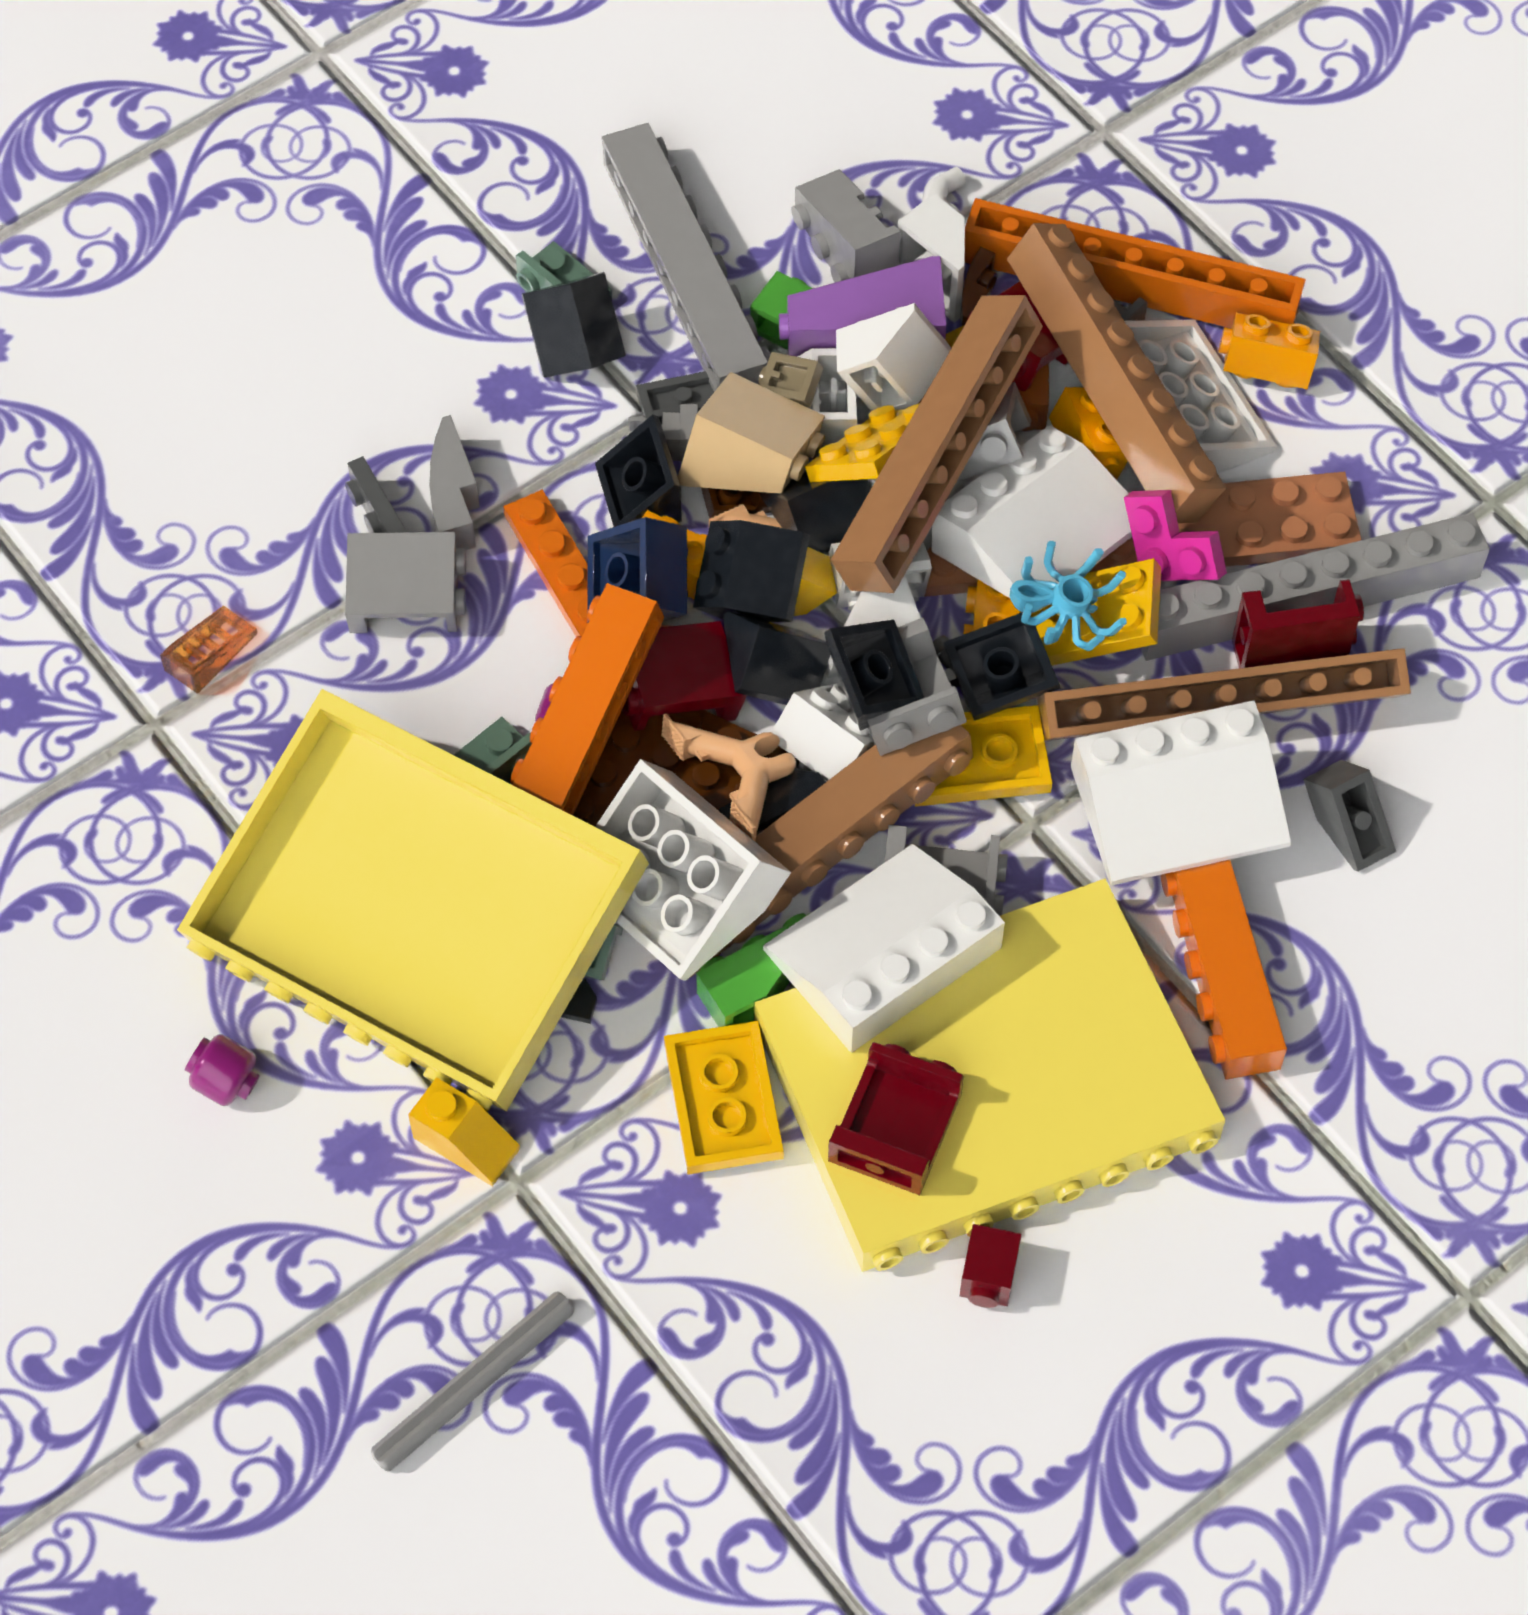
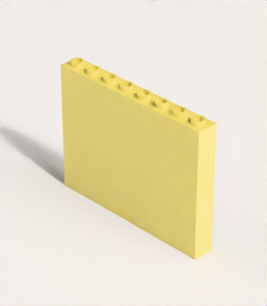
(413, 900)
(1063, 1084)

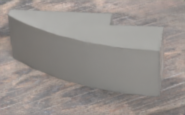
(452, 486)

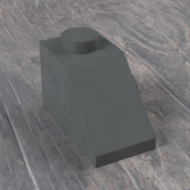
(1350, 813)

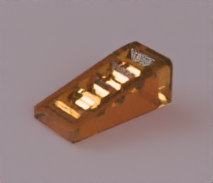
(198, 675)

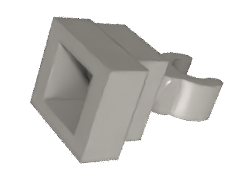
(676, 428)

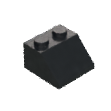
(751, 570)

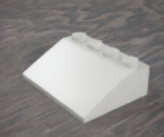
(1203, 391)
(1017, 508)
(1181, 792)
(701, 873)
(886, 945)

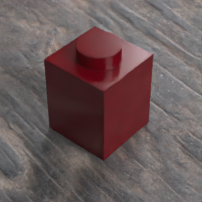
(989, 1266)

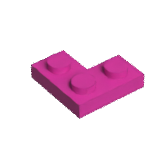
(1158, 537)

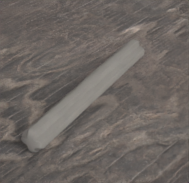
(472, 1381)

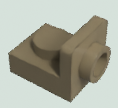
(792, 377)

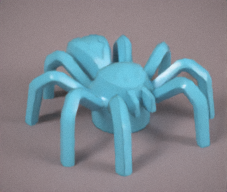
(1068, 598)

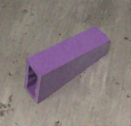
(819, 312)

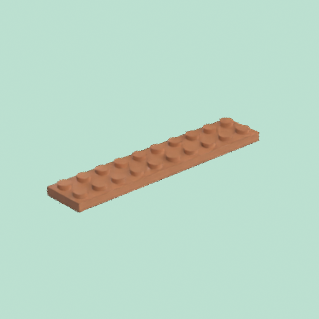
(1254, 522)

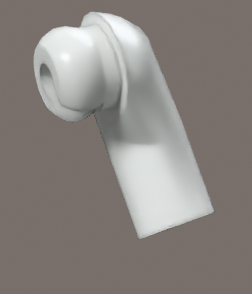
(945, 184)

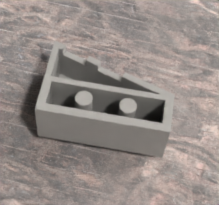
(844, 228)

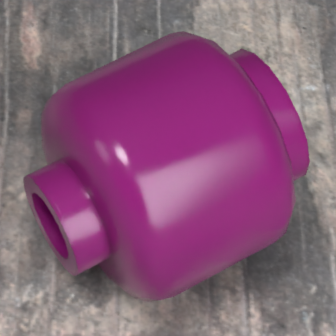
(222, 1070)

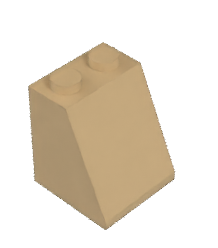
(750, 439)

